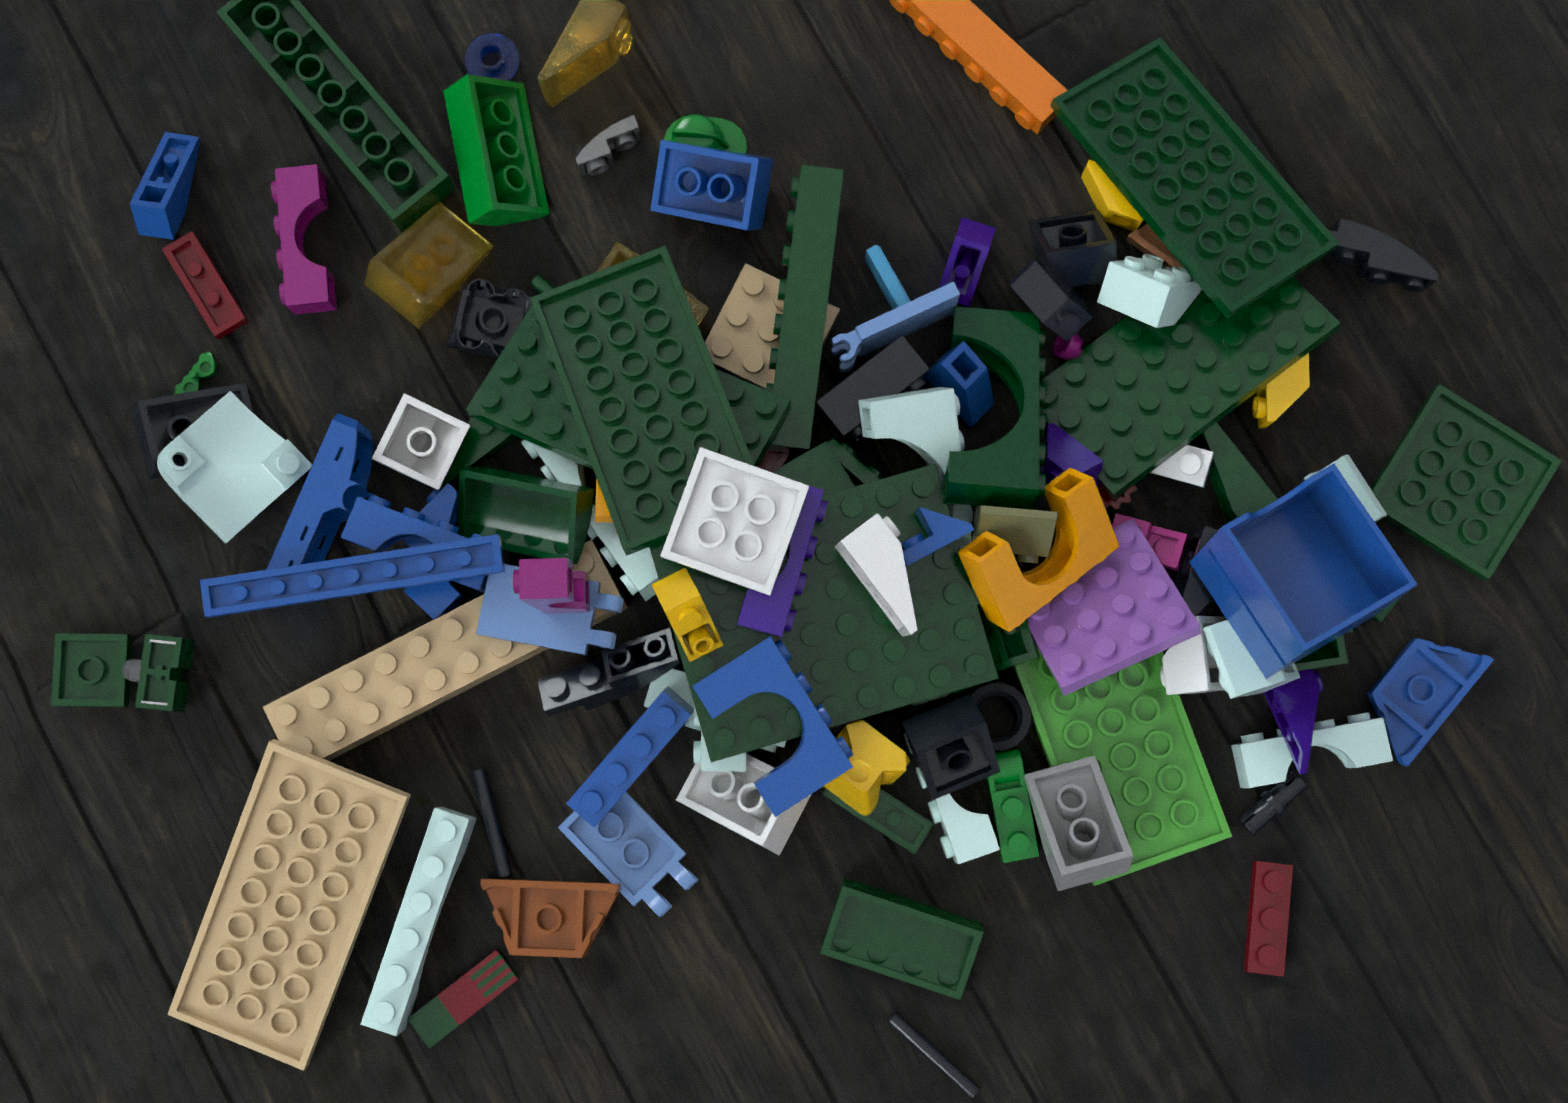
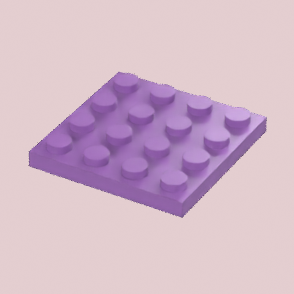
(1112, 615)

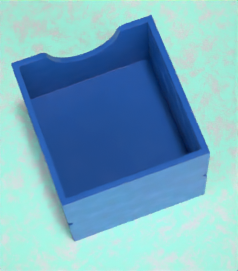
(1301, 571)

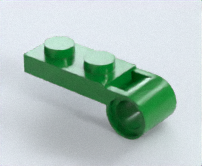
(1012, 808)

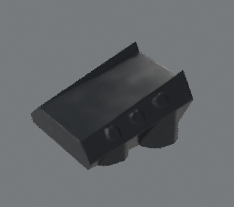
(486, 317)

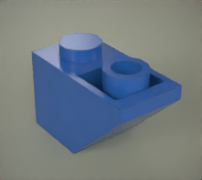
(970, 379)

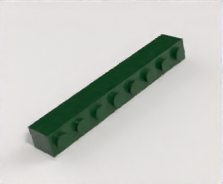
(805, 302)

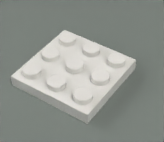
(734, 521)

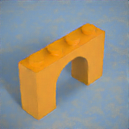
(1080, 543)

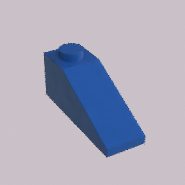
(166, 186)

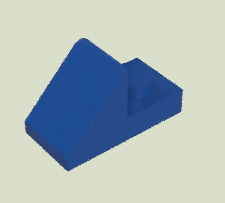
(940, 532)

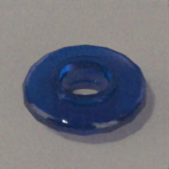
(492, 43)

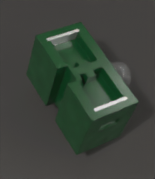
(161, 672)

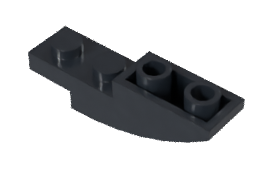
(1381, 257)
(612, 676)

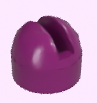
(1068, 349)

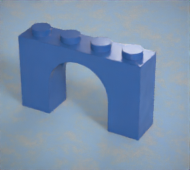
(819, 754)

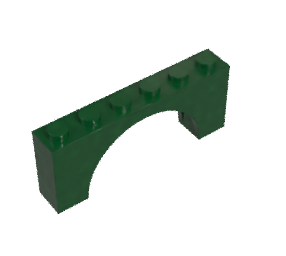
(1008, 469)

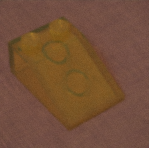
(586, 48)
(426, 264)

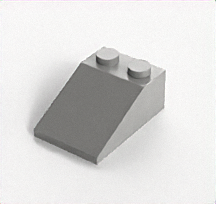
(1078, 823)

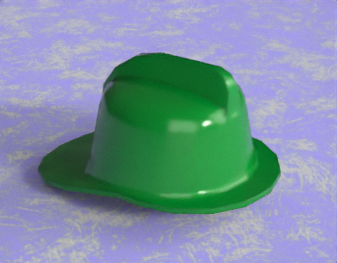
(707, 132)

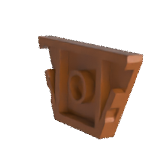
(550, 915)

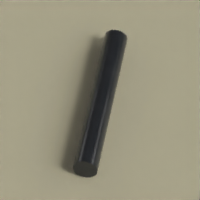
(491, 823)
(933, 1055)

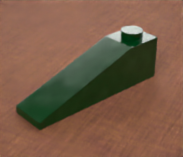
(1233, 478)

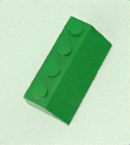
(495, 151)

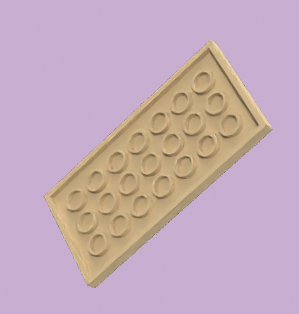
(288, 904)

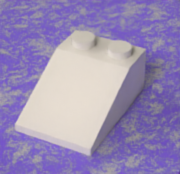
(879, 564)
(738, 805)

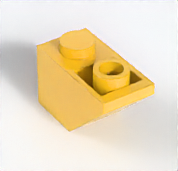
(1109, 199)
(1281, 393)
(687, 614)

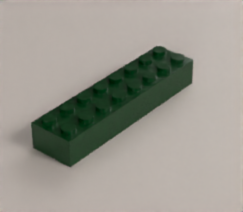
(340, 106)

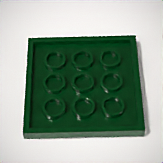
(1463, 482)

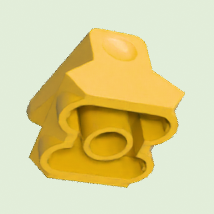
(874, 764)

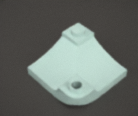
(230, 466)

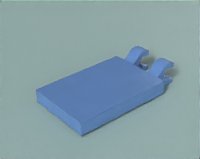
(894, 324)
(513, 620)
(631, 851)

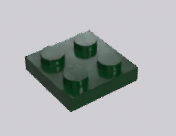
(90, 670)

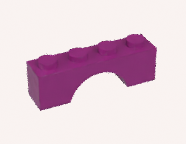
(300, 198)
(552, 585)

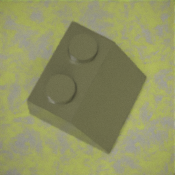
(1024, 529)

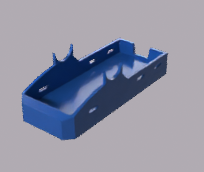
(327, 494)

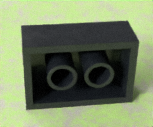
(889, 373)

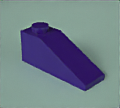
(1295, 713)

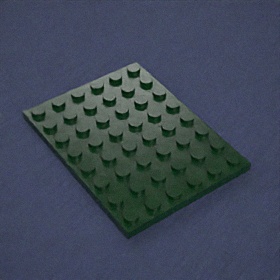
(840, 632)

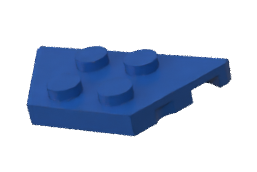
(1422, 692)

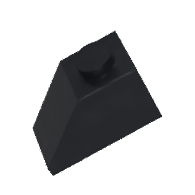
(1051, 299)

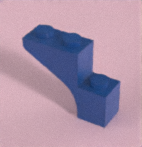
(439, 597)

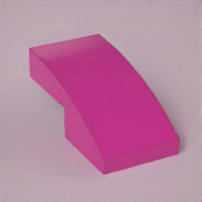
(1166, 543)

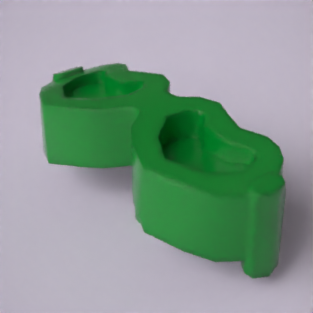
(203, 369)

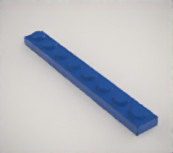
(352, 576)

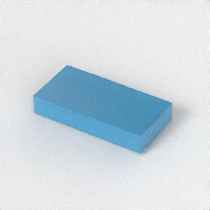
(886, 277)

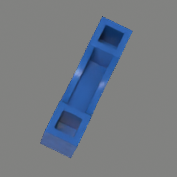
(378, 528)
(630, 756)

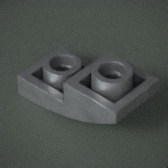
(597, 153)

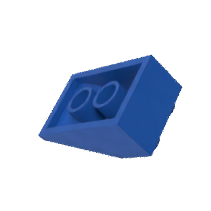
(711, 185)

